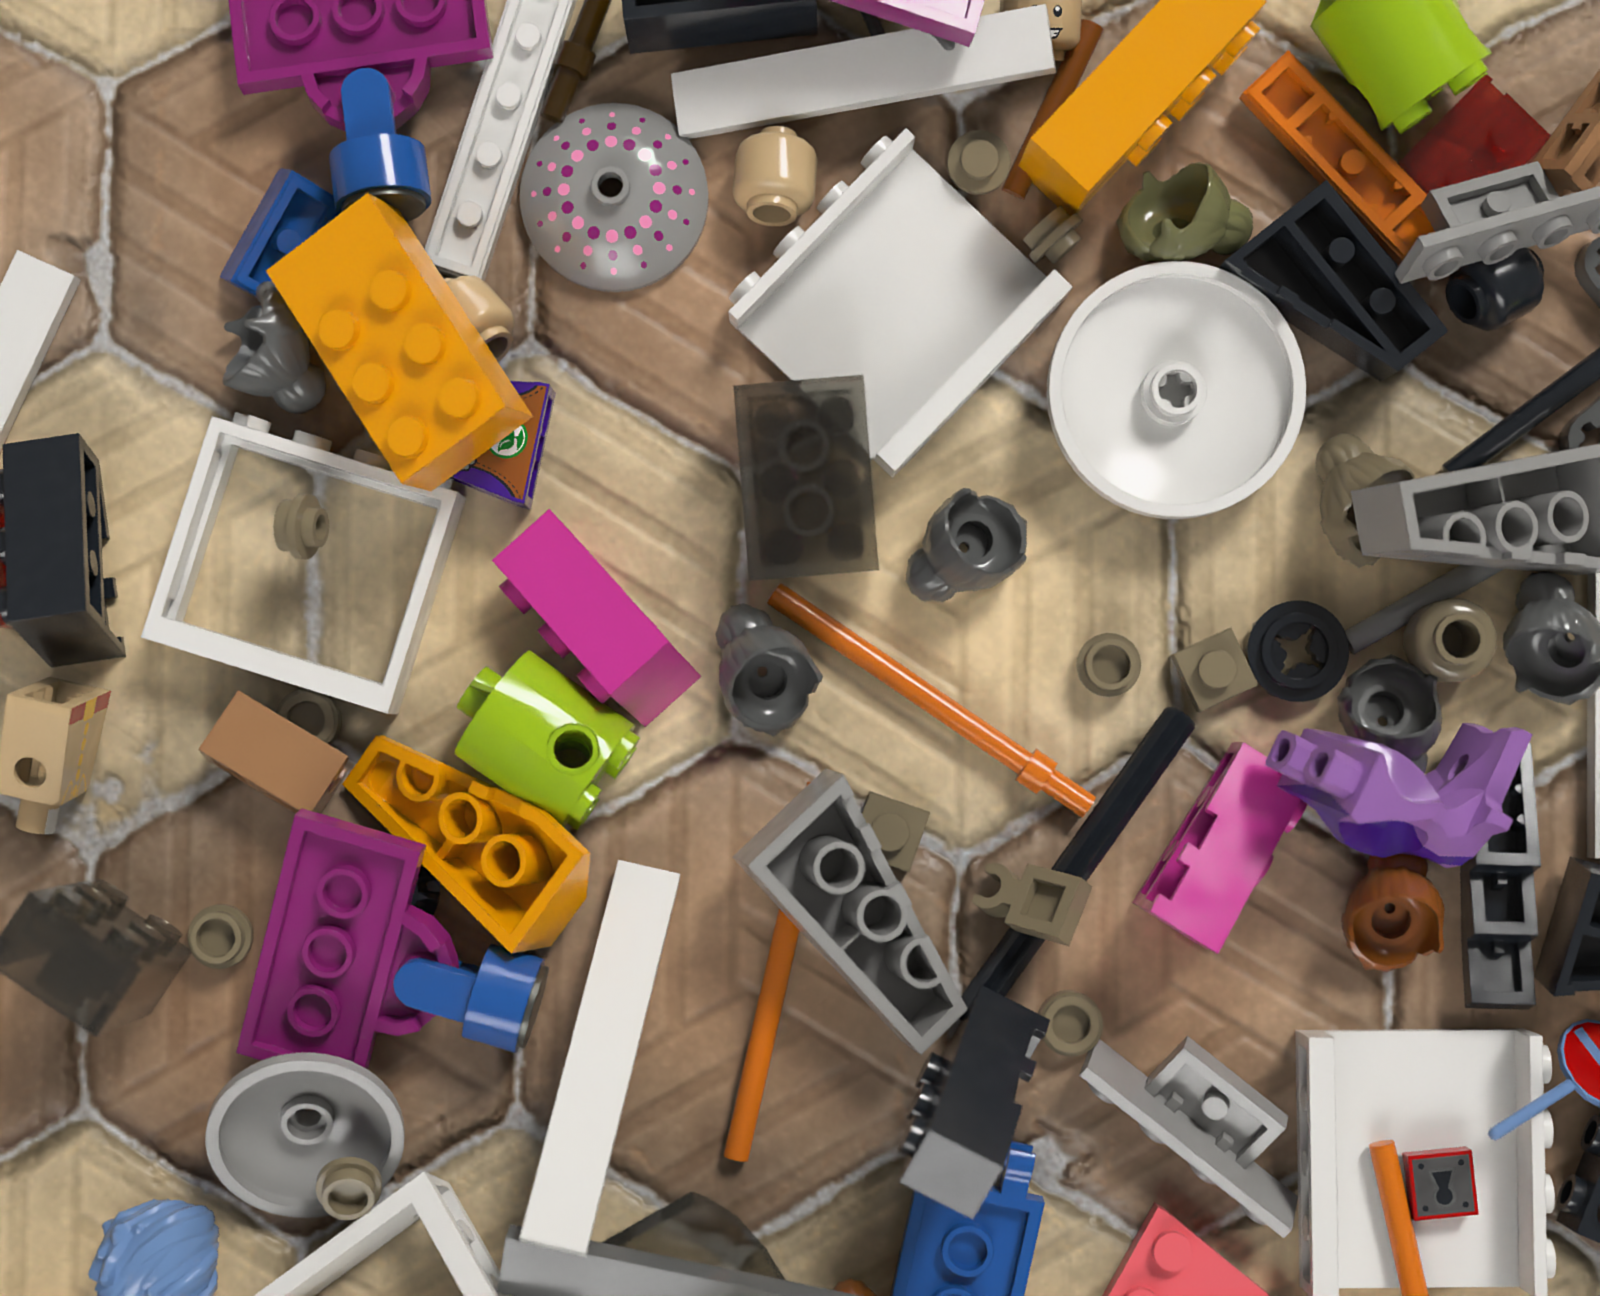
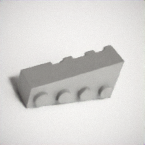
(1497, 515)
(841, 894)

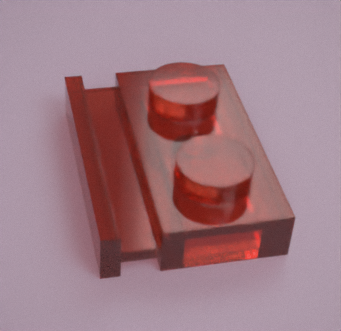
(1475, 139)

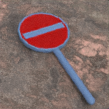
(1580, 1064)

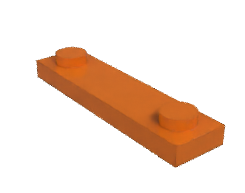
(1339, 151)

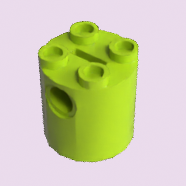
(1401, 53)
(531, 718)

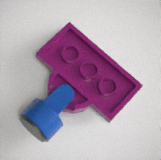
(364, 74)
(360, 960)

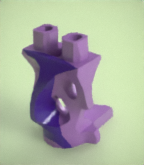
(1388, 806)

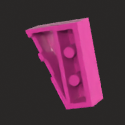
(593, 619)
(1221, 849)

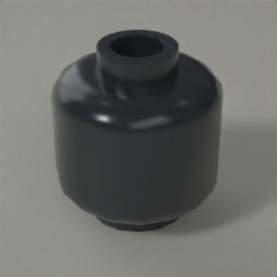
(1496, 292)

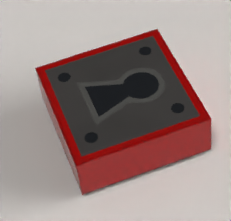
(1440, 1183)

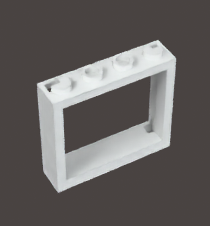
(195, 527)
(421, 1198)

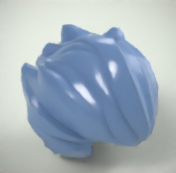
(158, 1251)

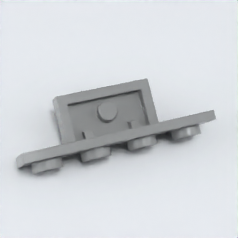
(1494, 218)
(1203, 1117)

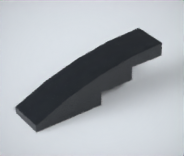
(1501, 905)

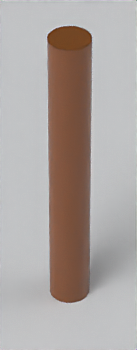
(1061, 88)

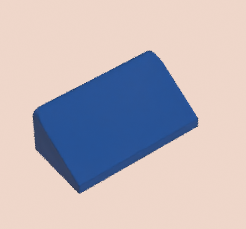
(283, 220)

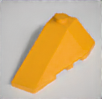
(482, 844)

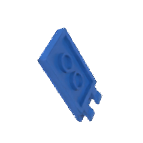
(977, 1256)

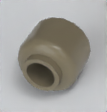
(1450, 640)

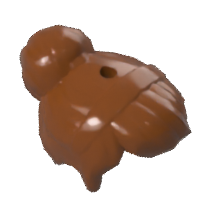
(1393, 937)

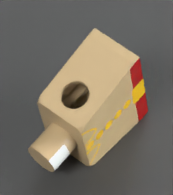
(49, 747)

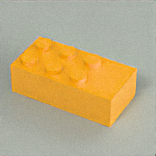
(1128, 97)
(398, 343)

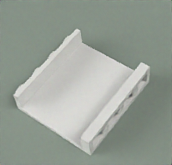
(898, 289)
(1425, 1095)

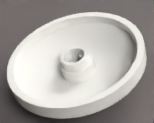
(1176, 390)

